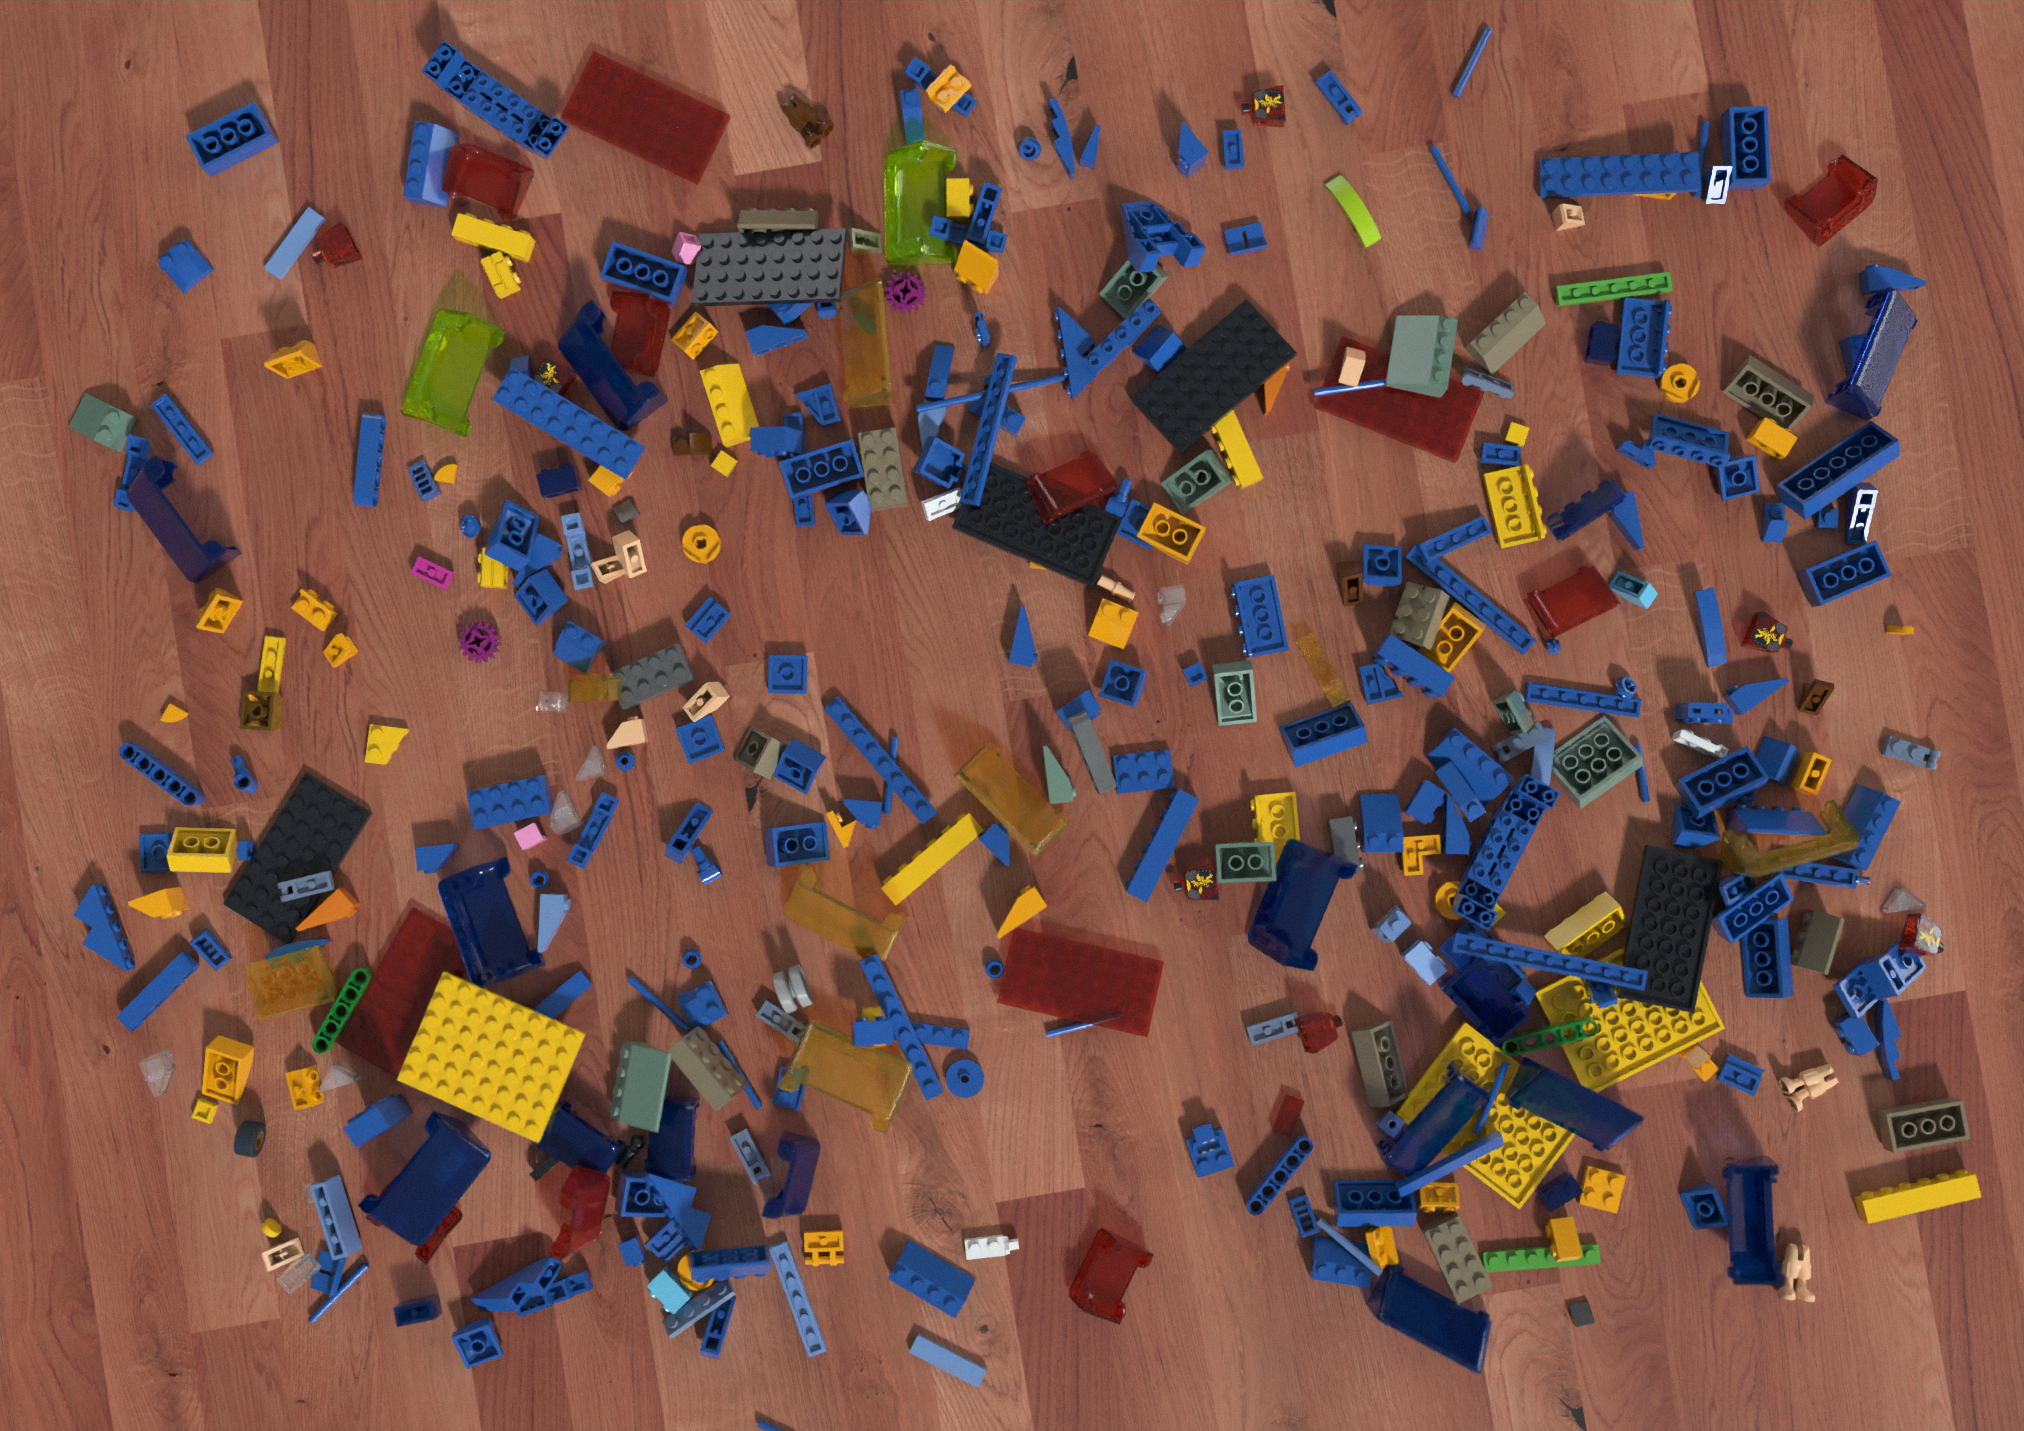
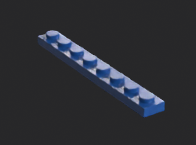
(988, 429)
(1472, 601)
(880, 760)
(902, 1026)

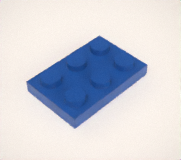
(1143, 771)

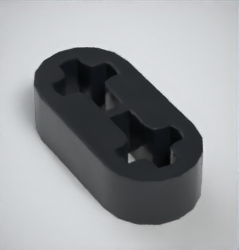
(544, 1168)

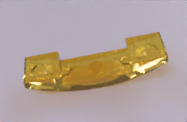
(1322, 670)

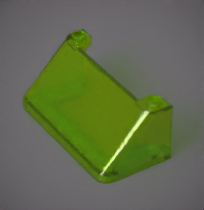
(912, 197)
(450, 370)

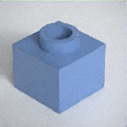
(1386, 1118)

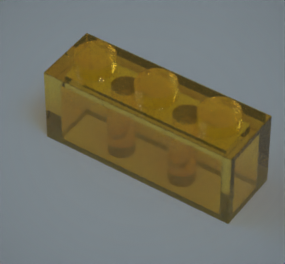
(595, 688)

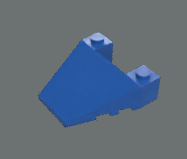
(1153, 235)

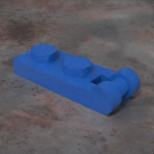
(1338, 97)

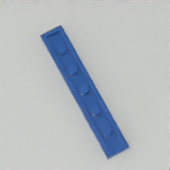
(803, 506)
(1582, 700)
(1449, 1164)

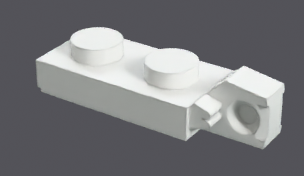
(942, 504)
(1699, 744)
(989, 1246)

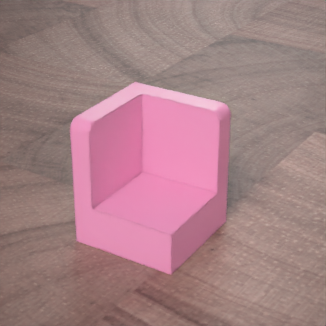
(686, 248)
(529, 836)

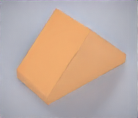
(1567, 217)
(1352, 367)
(608, 569)
(282, 1254)

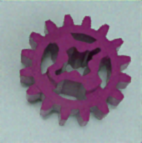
(898, 291)
(482, 649)

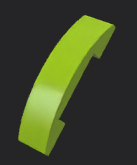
(1354, 209)

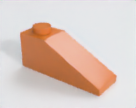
(1271, 388)
(335, 907)

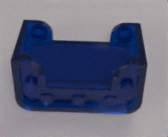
(1485, 1000)
(578, 1142)
(673, 1145)
(803, 1155)

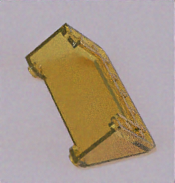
(865, 345)
(1011, 799)
(1743, 859)
(839, 921)
(852, 1074)

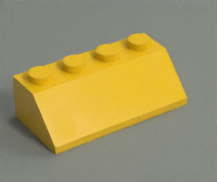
(730, 403)
(1587, 927)

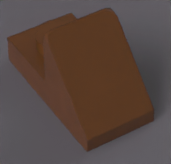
(692, 444)
(1815, 696)

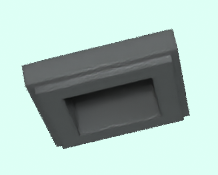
(626, 512)
(1581, 1314)

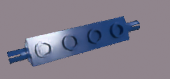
(1825, 875)

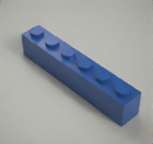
(1162, 844)

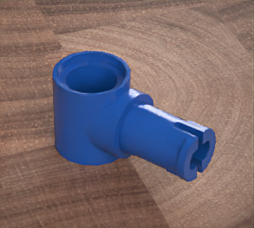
(1118, 502)
(242, 775)
(708, 870)

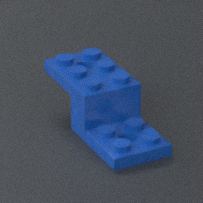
(1878, 978)

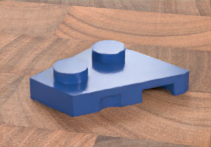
(822, 404)
(1377, 685)

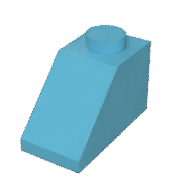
(1633, 589)

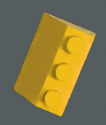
(202, 850)

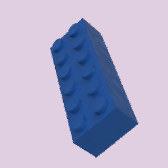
(1838, 470)

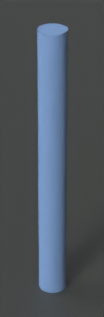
(1349, 1246)

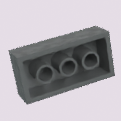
(654, 676)

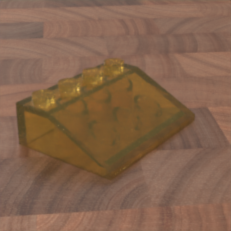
(291, 983)

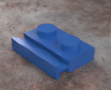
(981, 332)
(708, 620)
(1740, 1074)
(788, 1099)
(666, 1241)

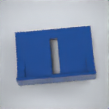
(1254, 236)
(326, 1282)

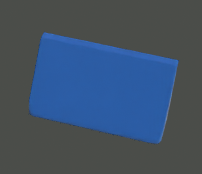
(1478, 228)

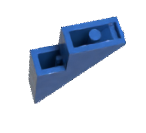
(1122, 337)
(1075, 346)
(106, 934)
(677, 1203)
(513, 1290)

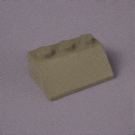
(1816, 941)

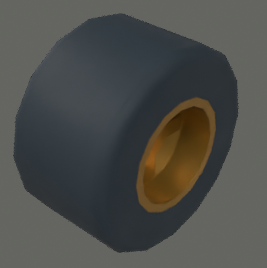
(249, 1138)

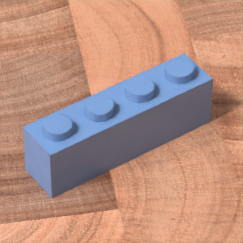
(336, 1217)

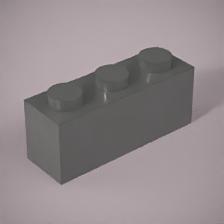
(1343, 840)

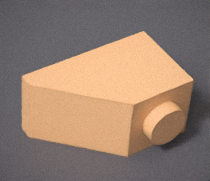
(629, 553)
(706, 700)
(629, 733)

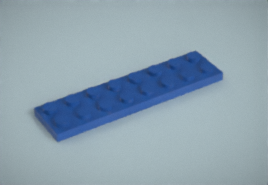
(1619, 175)
(569, 423)

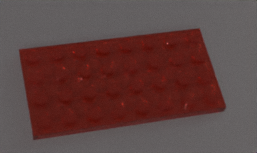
(645, 117)
(1406, 416)
(1080, 982)
(401, 991)

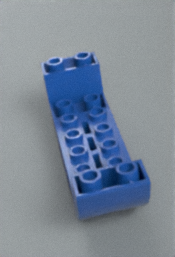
(494, 102)
(1501, 849)

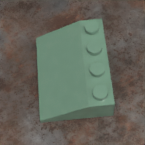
(1421, 354)
(1594, 762)
(640, 1085)

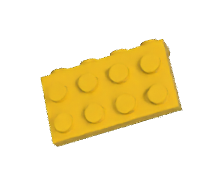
(1514, 506)
(1275, 819)

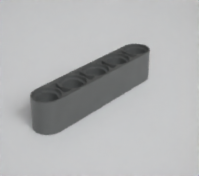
(1091, 752)

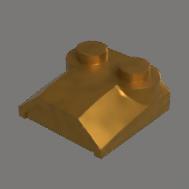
(261, 711)

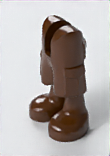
(802, 116)

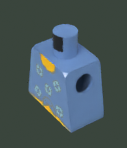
(1391, 924)

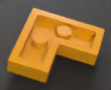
(1414, 848)

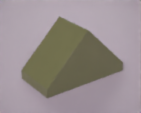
(864, 242)

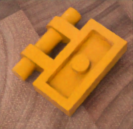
(823, 1242)

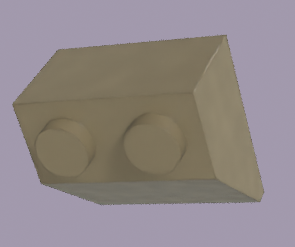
(760, 752)

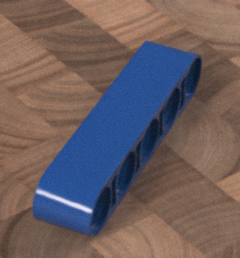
(369, 460)
(153, 771)
(158, 991)
(1277, 1184)

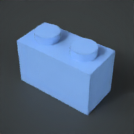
(1424, 962)

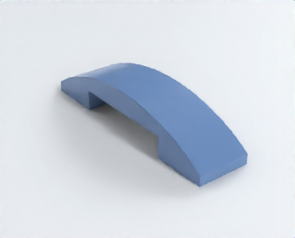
(578, 550)
(1543, 758)

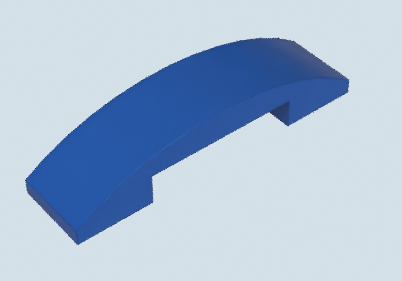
(923, 76)
(956, 234)
(138, 454)
(593, 831)

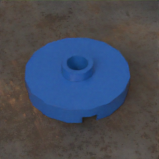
(969, 1068)

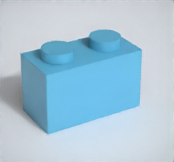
(669, 1290)

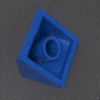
(1160, 349)
(1777, 759)
(1704, 1207)

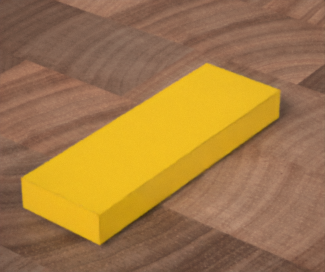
(271, 664)

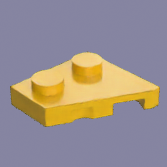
(382, 743)

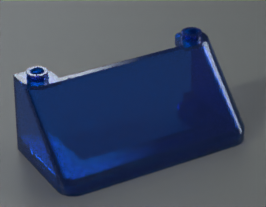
(1877, 357)
(603, 373)
(152, 505)
(1297, 903)
(487, 924)
(1571, 1105)
(1435, 1123)
(430, 1180)
(1751, 1221)
(1431, 1318)

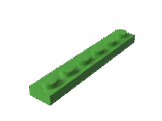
(1613, 289)
(1535, 1258)

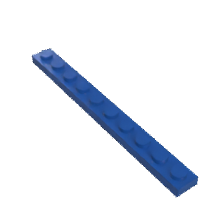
(1549, 961)

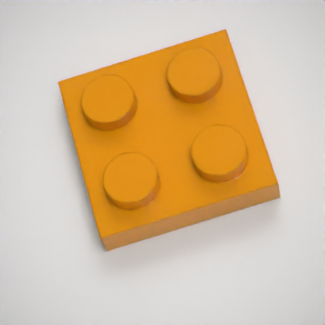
(1601, 1189)

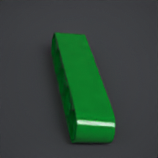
(336, 1016)
(1559, 1038)

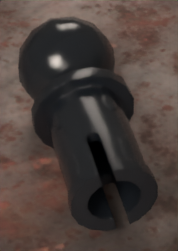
(637, 1142)

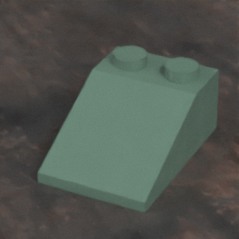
(1130, 289)
(102, 422)
(1197, 481)
(1234, 692)
(1513, 712)
(1058, 783)
(1245, 862)

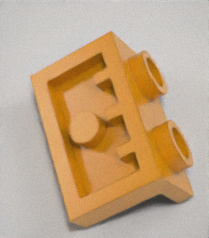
(947, 88)
(694, 335)
(314, 610)
(304, 1087)
(1439, 1197)
(1382, 1246)

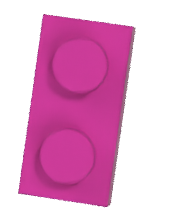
(432, 573)

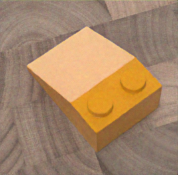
(976, 268)
(294, 360)
(1171, 533)
(218, 611)
(1454, 637)
(1025, 906)
(226, 1069)

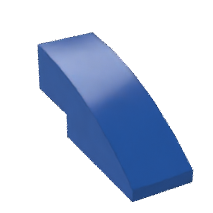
(292, 947)

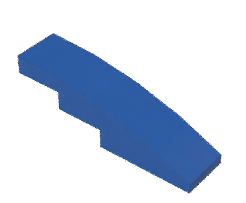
(1063, 143)
(1710, 626)
(564, 996)
(1885, 1033)
(558, 1291)

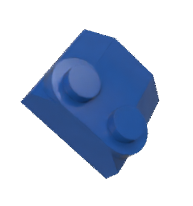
(185, 265)
(1738, 477)
(1382, 565)
(1123, 683)
(702, 1005)
(477, 1342)

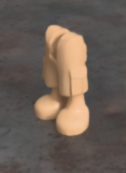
(1813, 1083)
(1797, 1266)

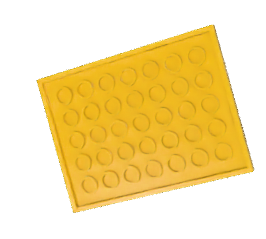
(1628, 1033)
(491, 1056)
(1528, 1139)

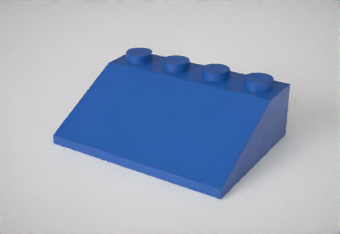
(1773, 821)
(730, 1263)

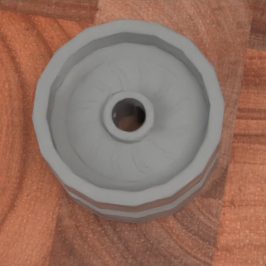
(792, 988)

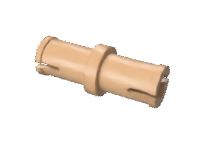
(1116, 588)

